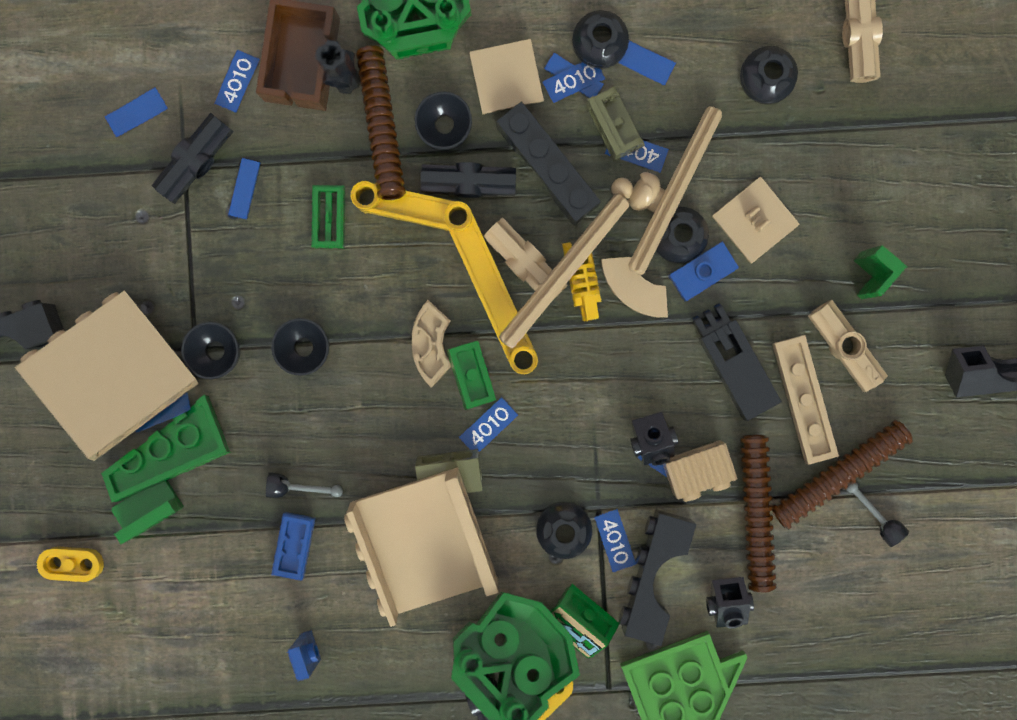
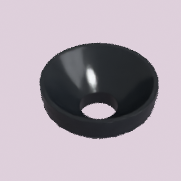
(595, 53)
(758, 85)
(437, 106)
(684, 252)
(195, 350)
(285, 351)
(560, 514)

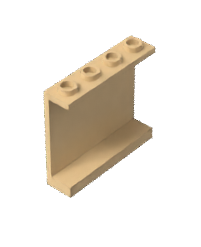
(106, 375)
(421, 544)

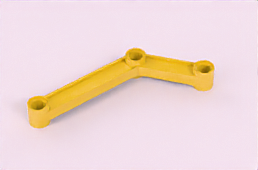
(471, 246)

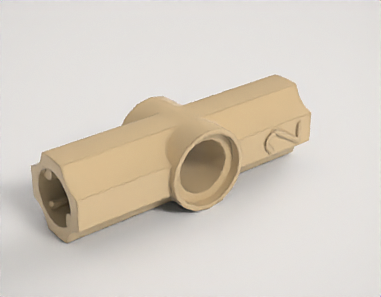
(861, 36)
(519, 254)
(859, 361)

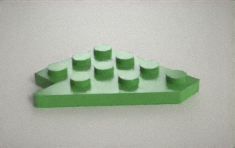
(683, 680)

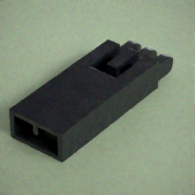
(741, 373)

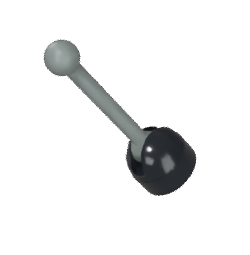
(279, 485)
(891, 530)

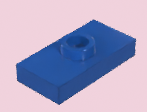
(703, 271)
(293, 546)
(304, 655)

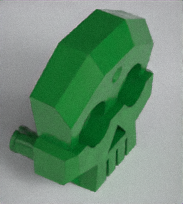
(392, 24)
(531, 642)

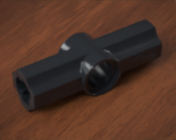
(338, 67)
(192, 158)
(468, 180)

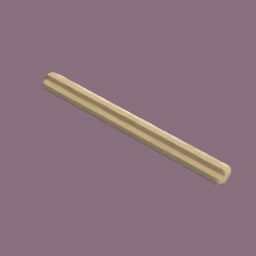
(675, 190)
(564, 270)

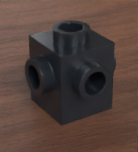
(653, 439)
(729, 602)

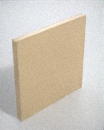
(506, 76)
(755, 220)

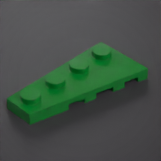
(177, 448)

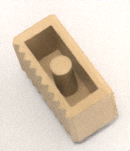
(700, 470)

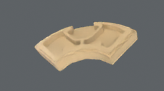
(634, 289)
(428, 343)

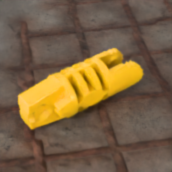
(585, 287)

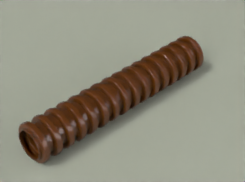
(380, 122)
(842, 473)
(758, 513)

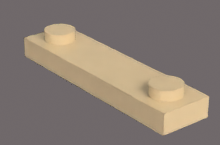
(805, 399)

